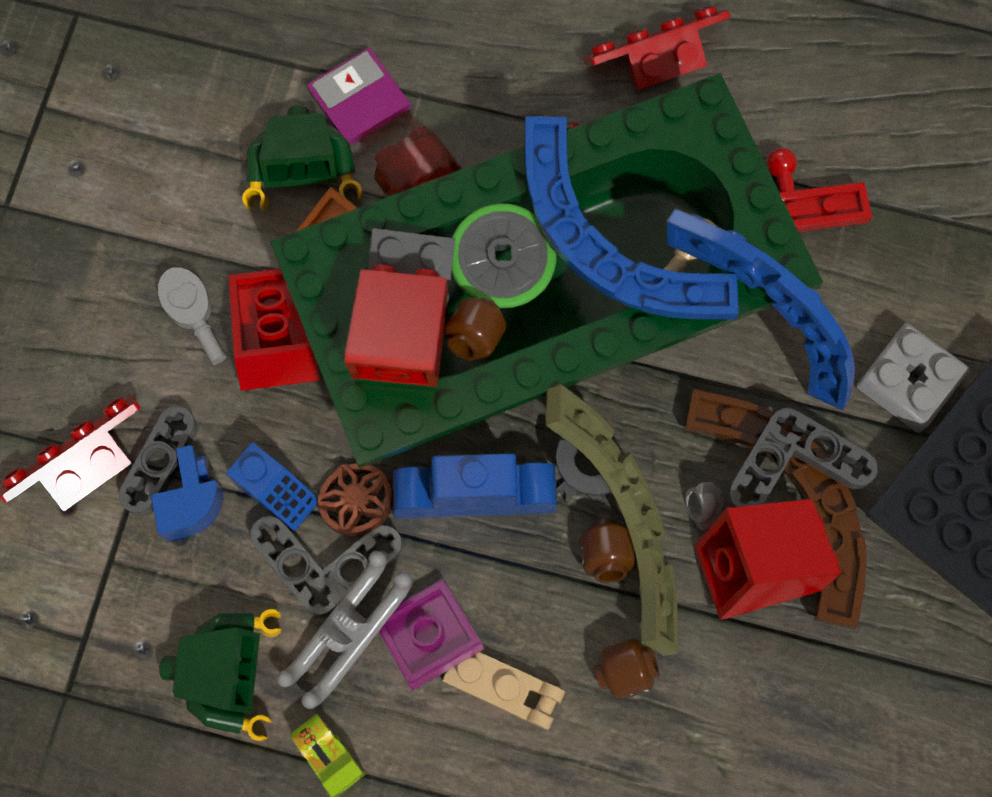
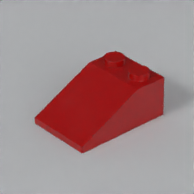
(268, 333)

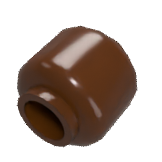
(475, 328)
(607, 551)
(627, 668)

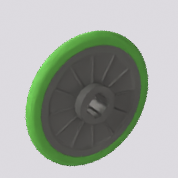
(502, 229)

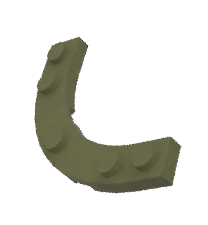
(593, 437)

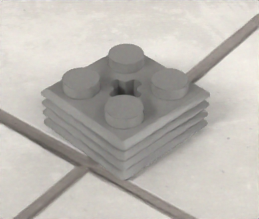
(937, 374)

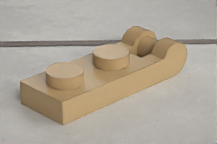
(505, 688)

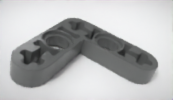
(785, 447)
(330, 576)

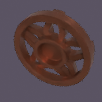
(355, 499)

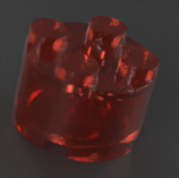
(413, 162)

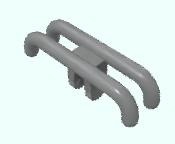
(347, 631)

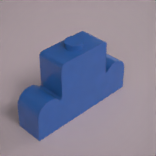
(474, 487)

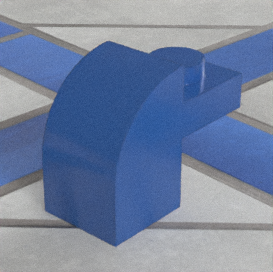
(189, 508)

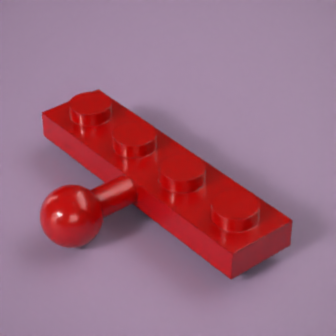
(818, 206)

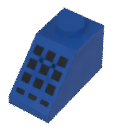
(272, 486)

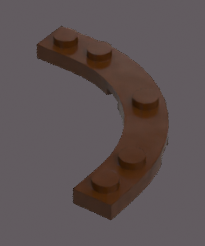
(743, 423)

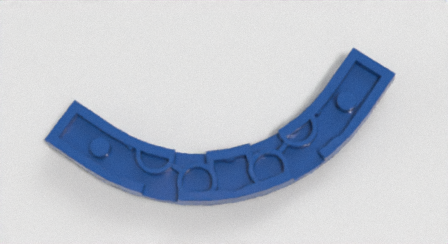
(597, 259)
(826, 345)

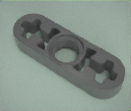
(164, 477)

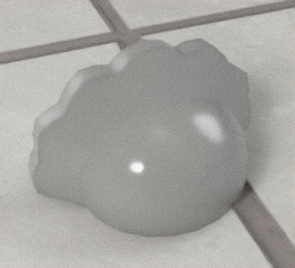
(708, 504)

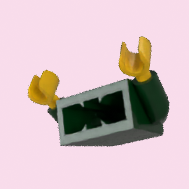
(298, 152)
(219, 670)

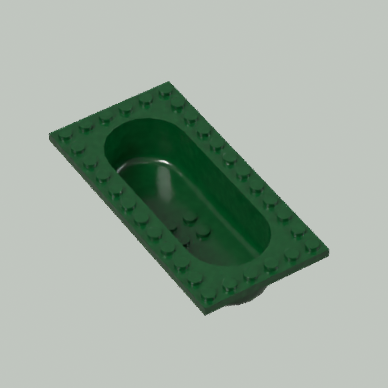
(628, 177)

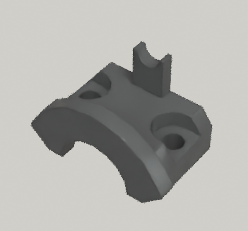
(575, 481)

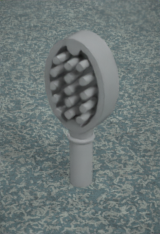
(189, 307)

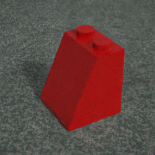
(397, 326)
(765, 556)

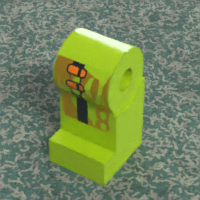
(327, 755)

